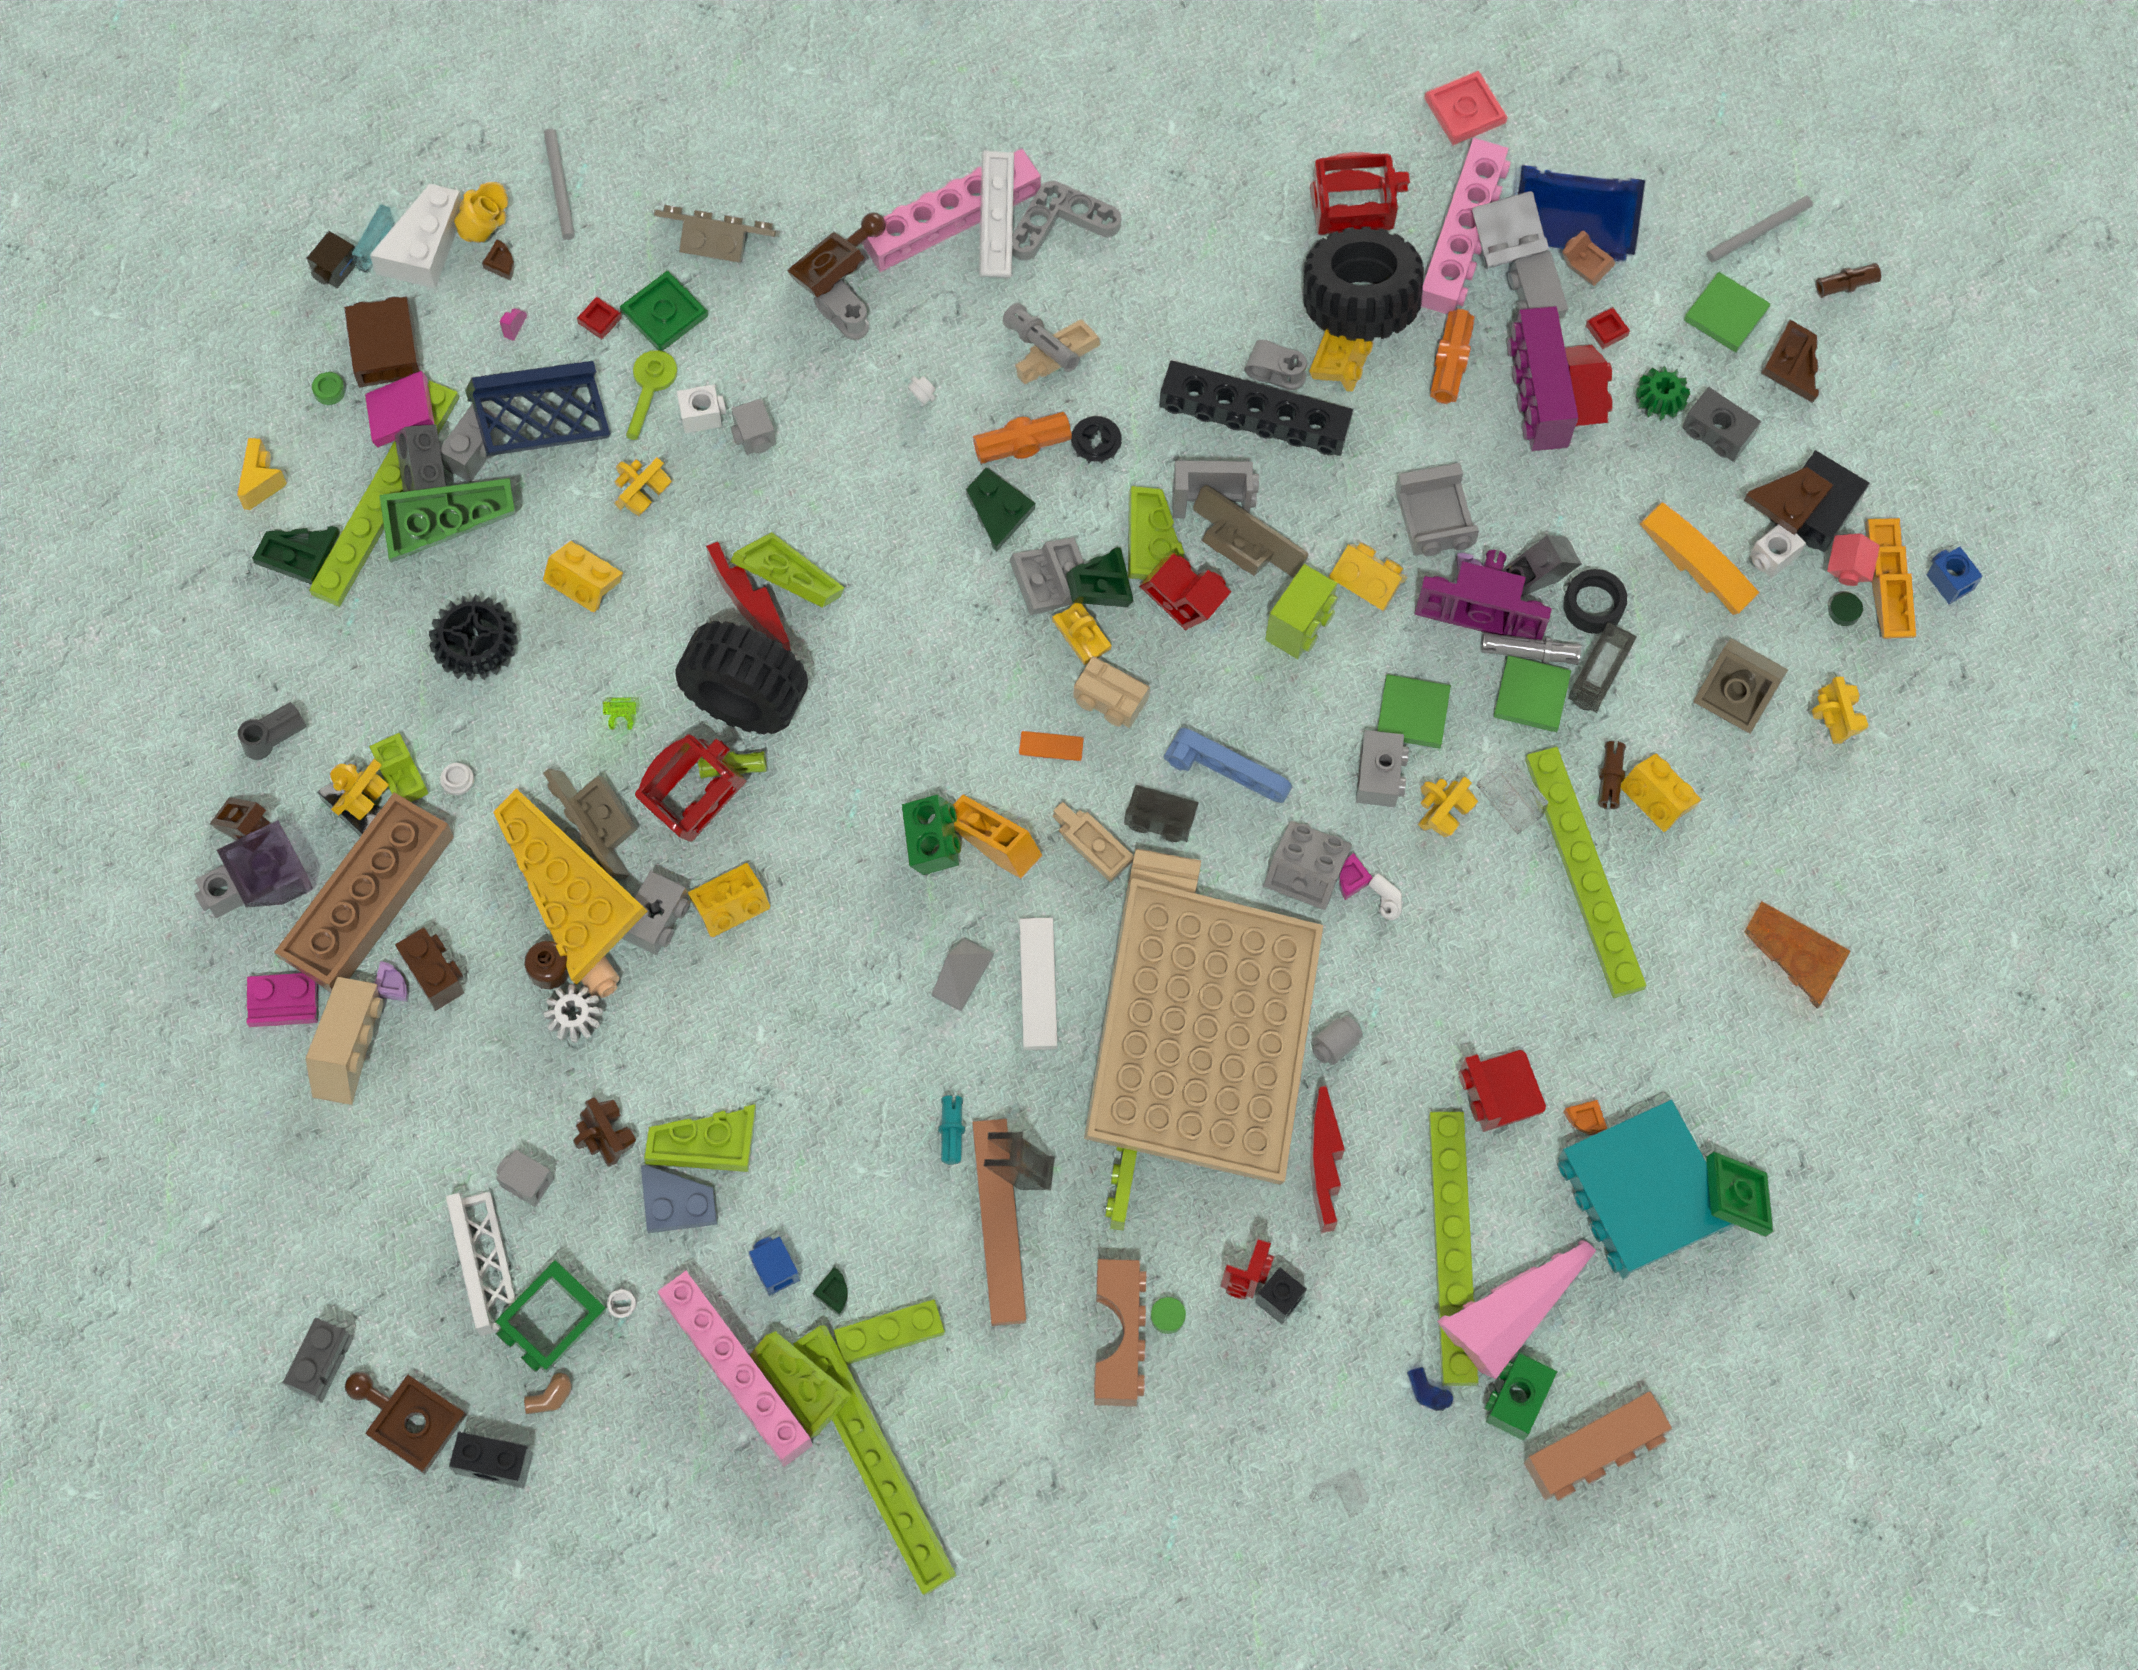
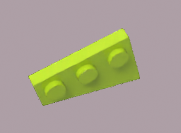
(1149, 531)
(788, 569)
(704, 1143)
(800, 1383)

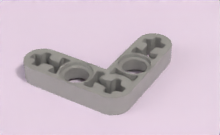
(1061, 207)

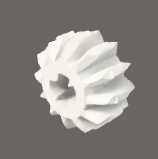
(582, 1003)

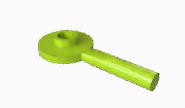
(652, 372)

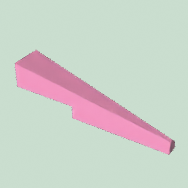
(1502, 1321)

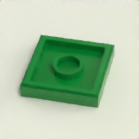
(663, 311)
(1739, 1194)

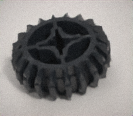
(450, 632)

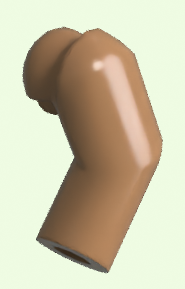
(553, 1396)

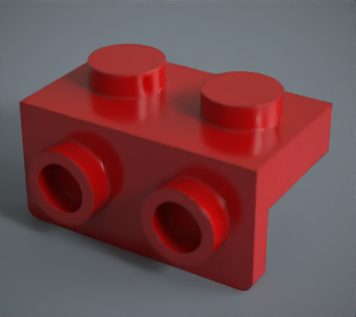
(1244, 1283)

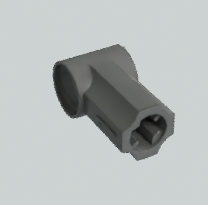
(273, 730)

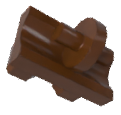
(598, 1133)

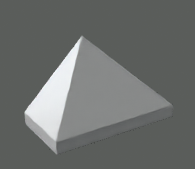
(961, 973)

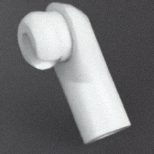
(1390, 897)

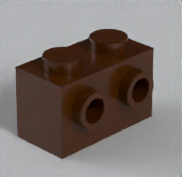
(429, 968)

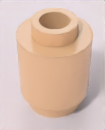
(601, 979)

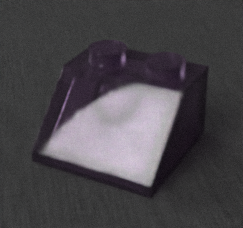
(265, 867)

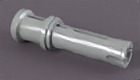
(1032, 331)

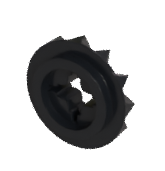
(1088, 429)

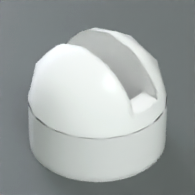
(623, 1311)

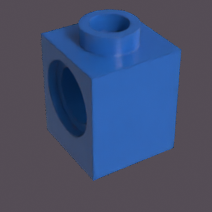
(1952, 586)
(773, 1265)

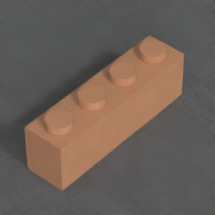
(1597, 1446)

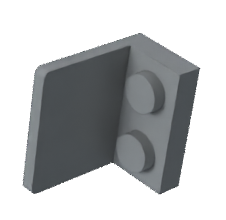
(1509, 229)
(1307, 865)

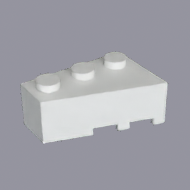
(420, 239)

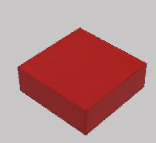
(599, 318)
(1607, 328)

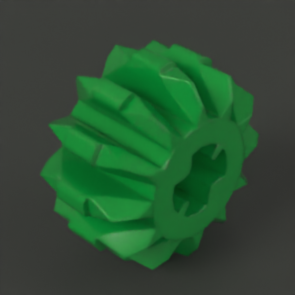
(1651, 393)

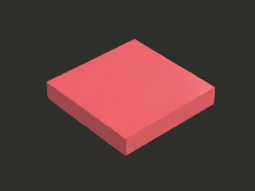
(1465, 107)

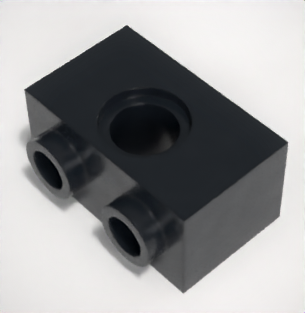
(491, 1459)

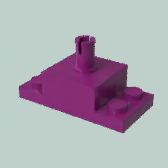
(1484, 601)

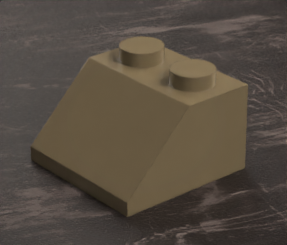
(1740, 685)

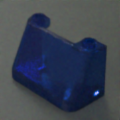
(1589, 204)

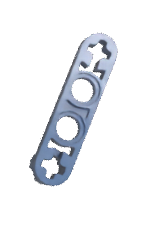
(1192, 747)

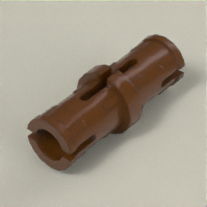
(1848, 280)
(1612, 775)

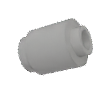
(1336, 1040)

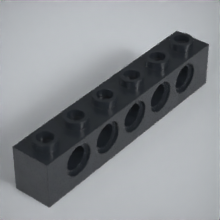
(1247, 395)

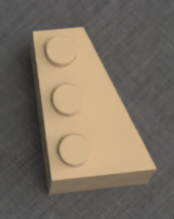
(343, 1040)

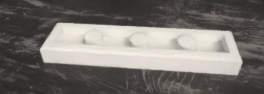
(996, 214)
(1038, 984)

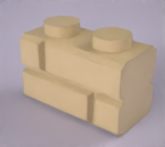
(1110, 693)
(1166, 870)

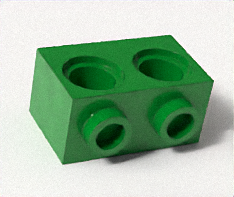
(923, 837)

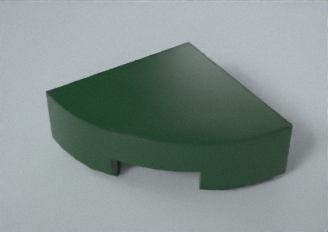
(833, 1292)

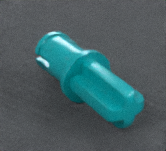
(951, 1130)

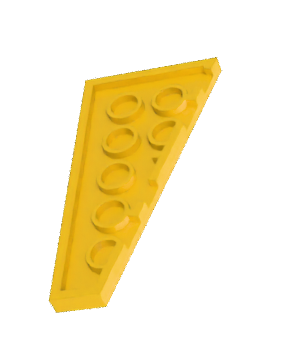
(572, 892)

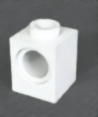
(696, 397)
(1785, 542)

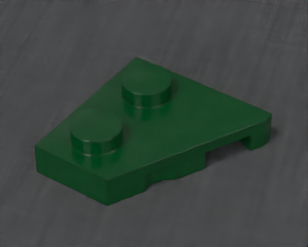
(998, 506)
(296, 552)
(1101, 581)

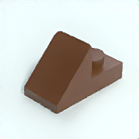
(239, 818)

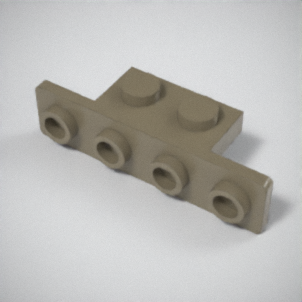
(714, 237)
(1245, 537)
(597, 816)

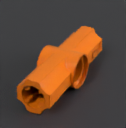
(1452, 356)
(1022, 437)

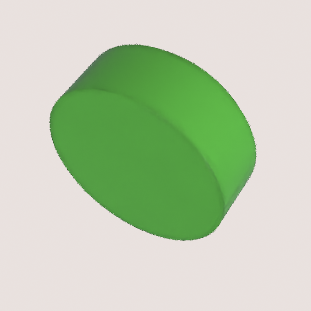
(328, 388)
(1168, 1315)

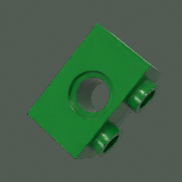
(1535, 1381)

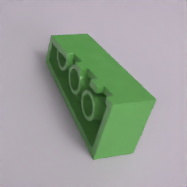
(439, 514)

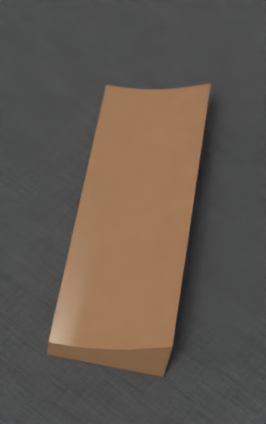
(365, 892)

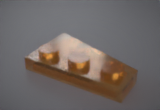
(1800, 951)

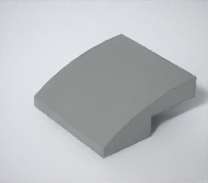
(1043, 574)

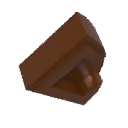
(499, 261)

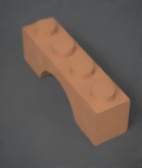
(1117, 1376)

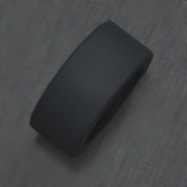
(1605, 581)

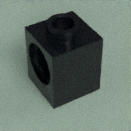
(1280, 1295)

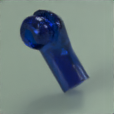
(1426, 1394)

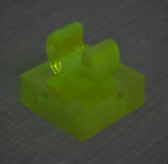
(621, 707)

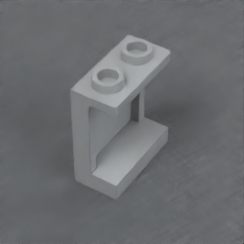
(1229, 478)
(1435, 510)

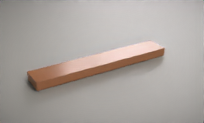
(999, 1230)

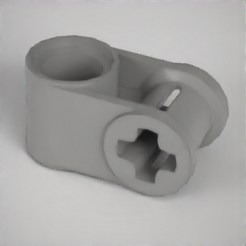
(844, 311)
(1275, 363)

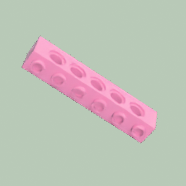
(1482, 160)
(943, 222)
(735, 1368)

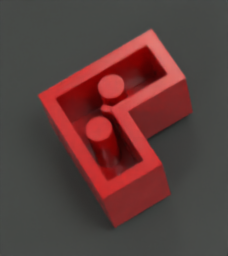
(1590, 381)
(1184, 594)

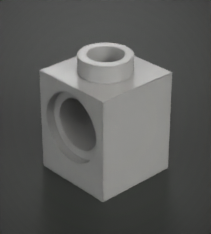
(209, 884)
(524, 1177)

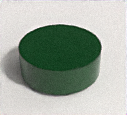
(1845, 609)

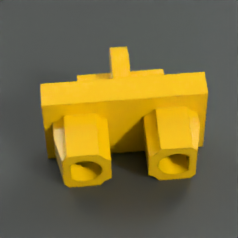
(632, 497)
(1081, 633)
(1837, 710)
(346, 778)
(1455, 795)

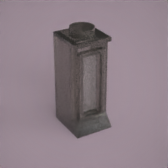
(1602, 668)
(1027, 1166)

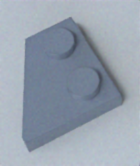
(675, 1202)

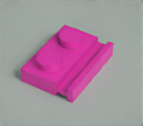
(281, 1000)

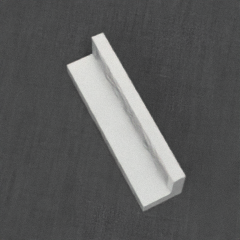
(469, 1259)

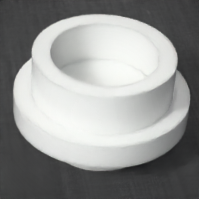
(922, 389)
(457, 779)

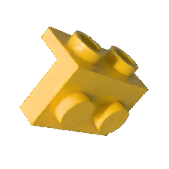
(580, 575)
(1368, 575)
(1659, 792)

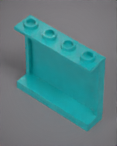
(1642, 1188)

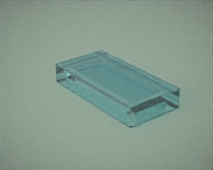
(375, 232)

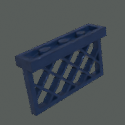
(526, 384)

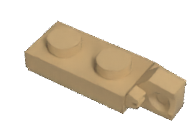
(1076, 337)
(1093, 841)

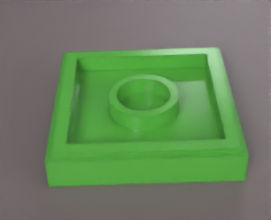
(1727, 312)
(1532, 693)
(1414, 710)

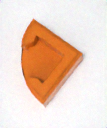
(1586, 1117)

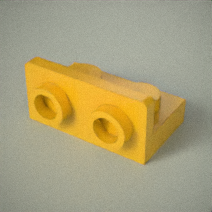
(1340, 360)
(729, 900)

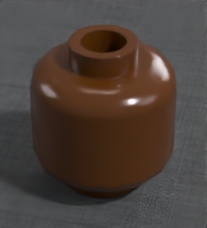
(546, 966)

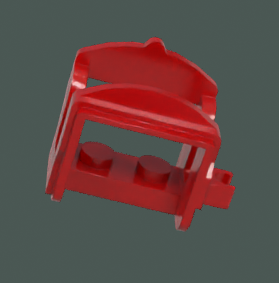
(1370, 214)
(671, 767)

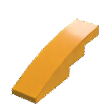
(1700, 557)
(1891, 580)

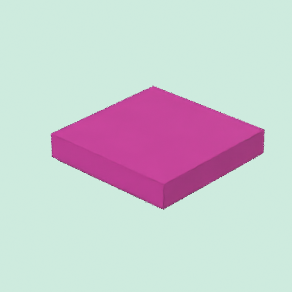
(398, 406)

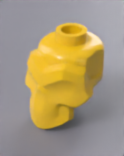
(481, 212)

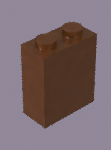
(382, 341)

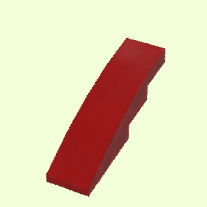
(753, 605)
(1325, 1149)

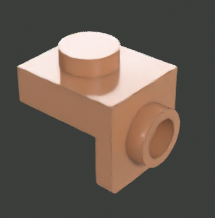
(1587, 258)

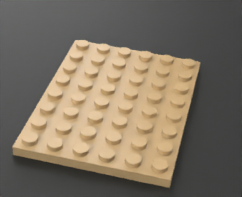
(1204, 1032)

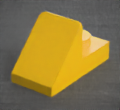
(257, 479)

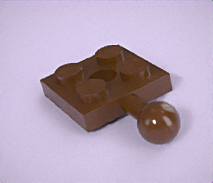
(834, 257)
(407, 1401)

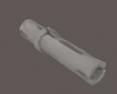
(1531, 648)

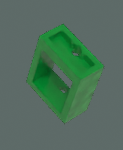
(575, 1291)

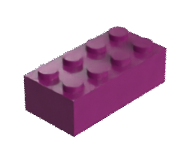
(1543, 379)

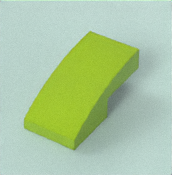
(399, 768)

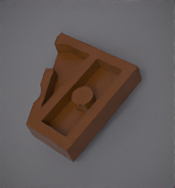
(1794, 361)
(1790, 498)

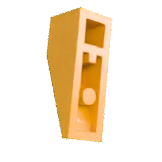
(996, 836)

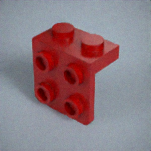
(1501, 1089)

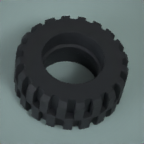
(1363, 309)
(741, 677)

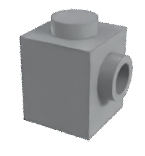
(753, 427)

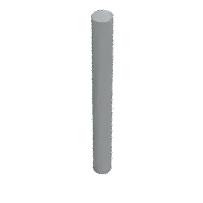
(559, 184)
(1759, 229)

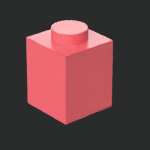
(1853, 559)

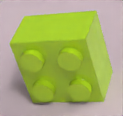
(1301, 612)

